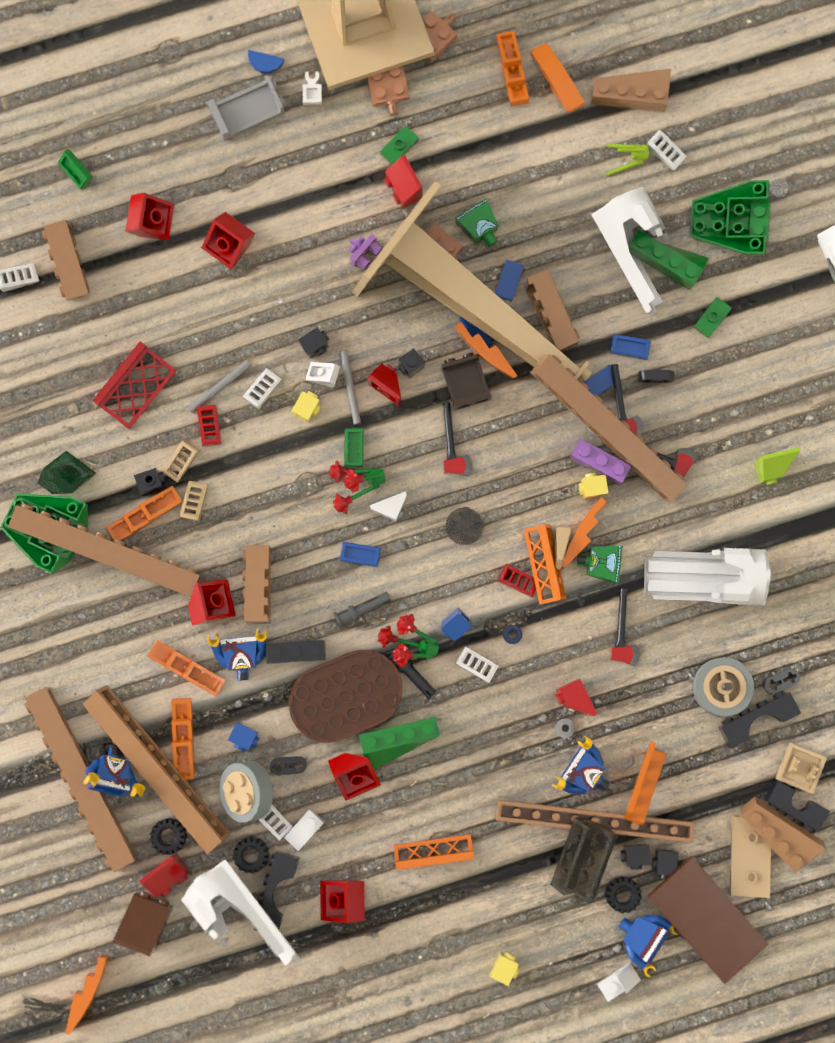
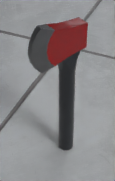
(635, 422)
(684, 460)
(452, 464)
(620, 652)

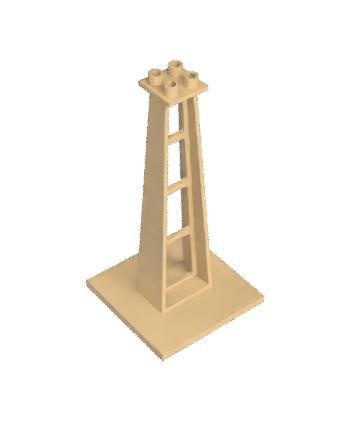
(364, 37)
(440, 275)

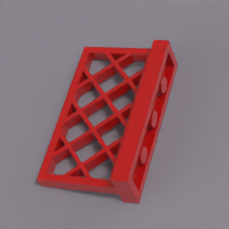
(122, 373)

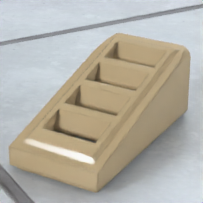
(184, 444)
(189, 516)
(562, 539)

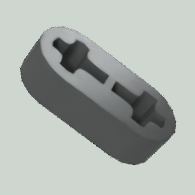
(779, 677)

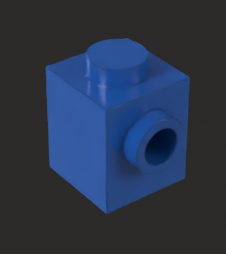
(456, 624)
(243, 737)

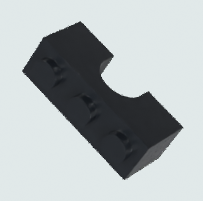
(296, 651)
(810, 816)

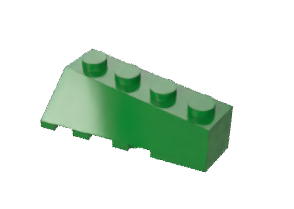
(673, 262)
(396, 741)

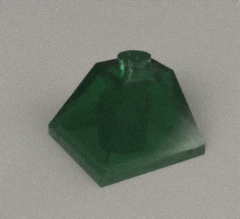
(65, 474)

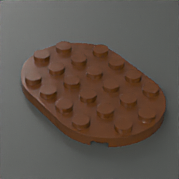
(345, 696)

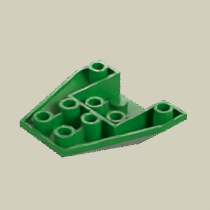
(734, 218)
(42, 553)

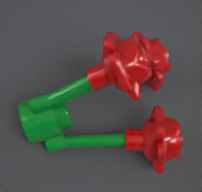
(352, 482)
(428, 648)

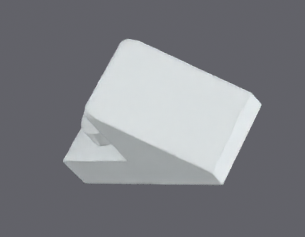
(323, 373)
(618, 982)

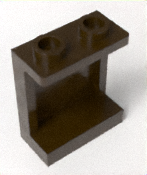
(465, 381)

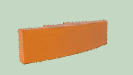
(512, 68)
(557, 77)
(491, 355)
(144, 514)
(579, 539)
(186, 668)
(183, 737)
(83, 999)

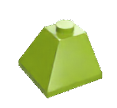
(774, 465)

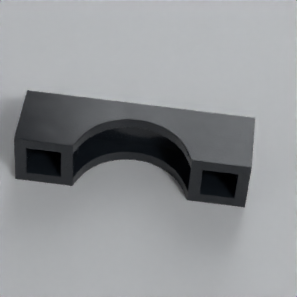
(737, 730)
(282, 868)

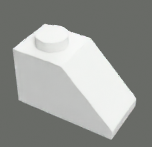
(304, 829)

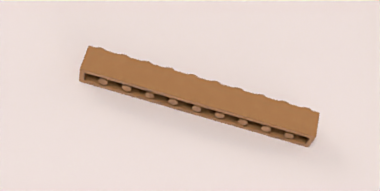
(608, 427)
(103, 550)
(73, 764)
(156, 769)
(563, 818)

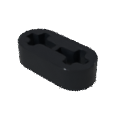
(656, 376)
(289, 770)

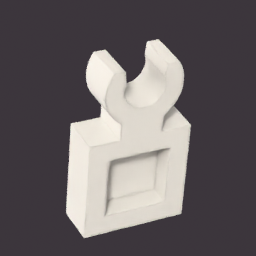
(312, 91)

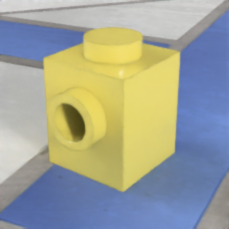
(306, 406)
(593, 486)
(505, 968)

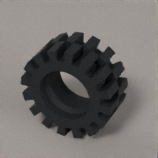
(157, 842)
(239, 858)
(634, 900)

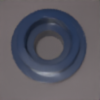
(516, 629)

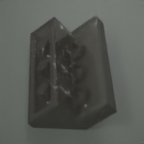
(584, 859)

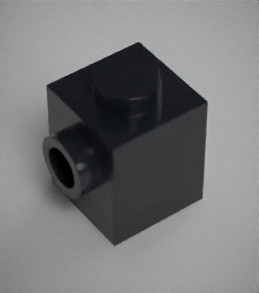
(314, 343)
(411, 363)
(150, 481)
(636, 855)
(664, 862)

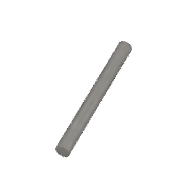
(219, 386)
(350, 387)

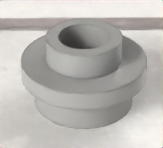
(569, 733)

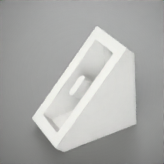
(390, 507)

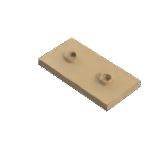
(749, 861)

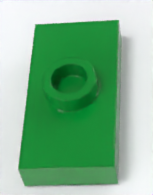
(399, 145)
(75, 169)
(712, 317)
(353, 447)

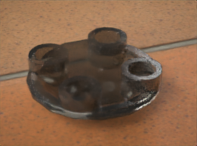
(464, 526)

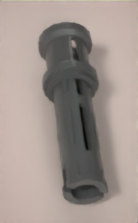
(354, 612)

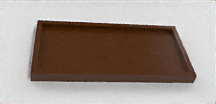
(707, 919)

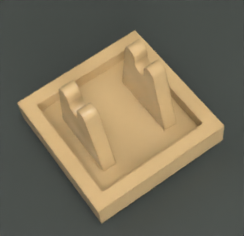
(801, 768)

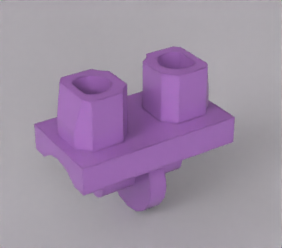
(359, 256)

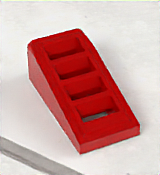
(209, 408)
(506, 569)

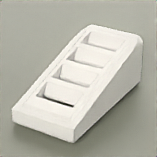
(670, 146)
(18, 283)
(258, 403)
(480, 658)
(283, 831)

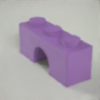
(595, 458)

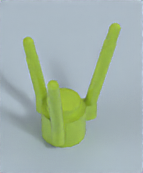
(638, 152)

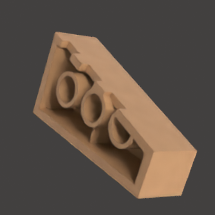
(633, 91)
(66, 259)
(551, 311)
(257, 584)
(790, 841)

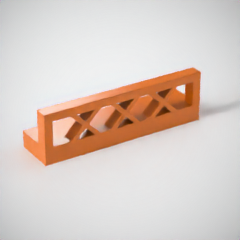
(554, 575)
(645, 785)
(433, 859)

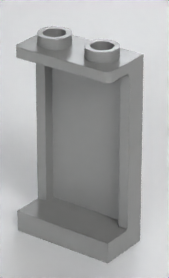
(247, 108)

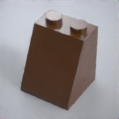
(143, 923)

